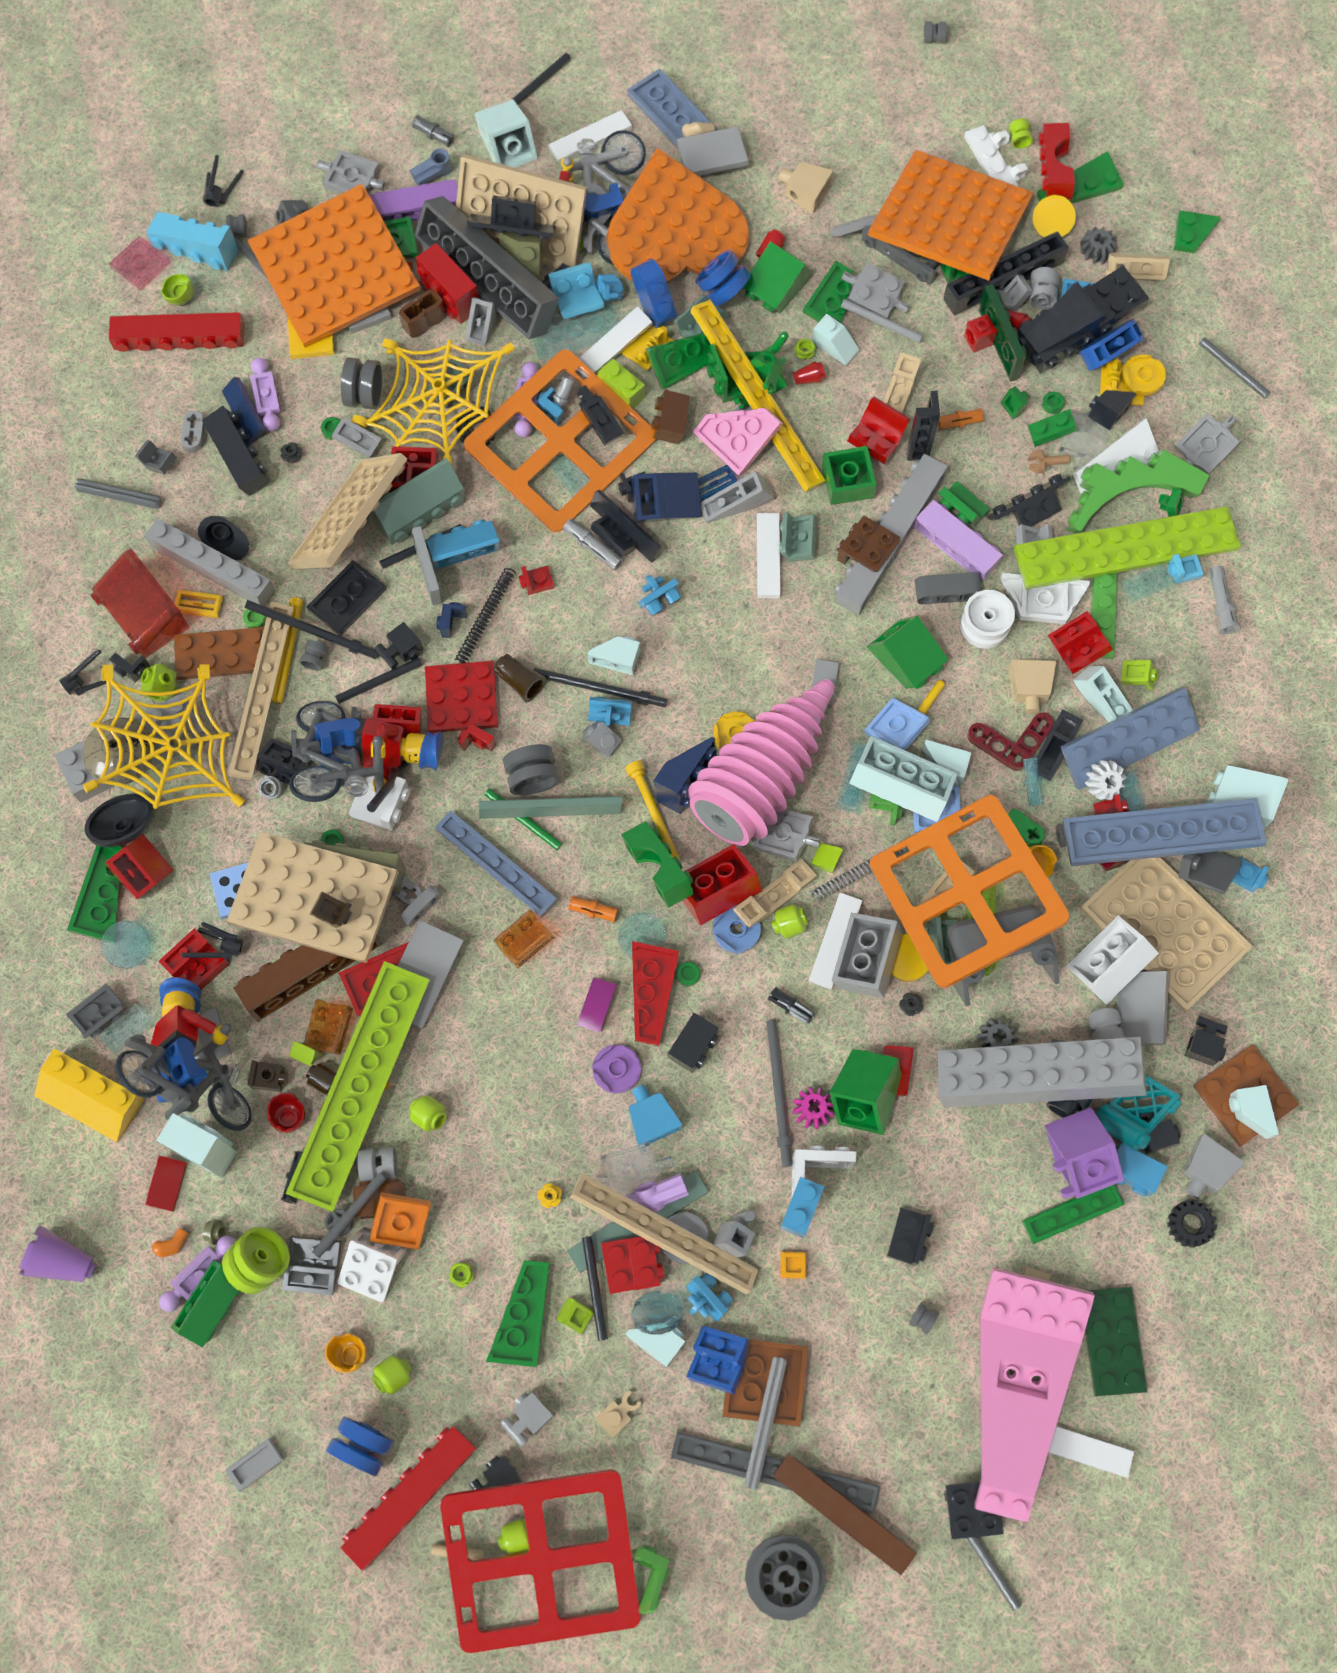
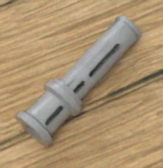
(1225, 609)

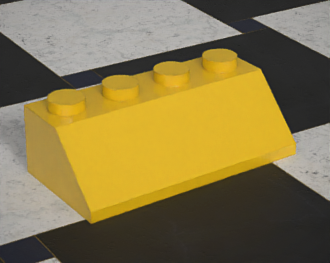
(86, 1095)

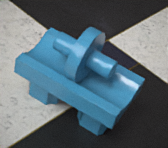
(651, 602)
(609, 711)
(705, 1300)

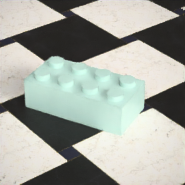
(903, 778)
(198, 1143)

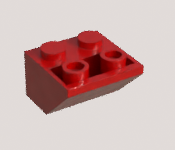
(139, 866)

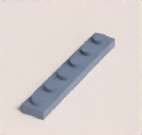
(496, 864)

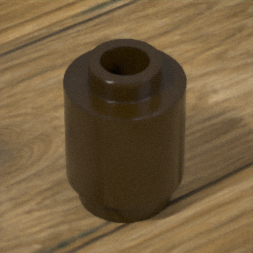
(320, 1078)

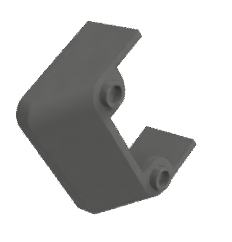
(966, 938)

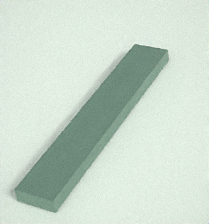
(550, 807)
(615, 1231)

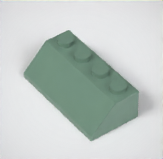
(419, 502)

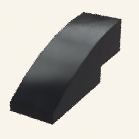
(1060, 734)

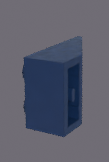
(665, 496)
(680, 772)

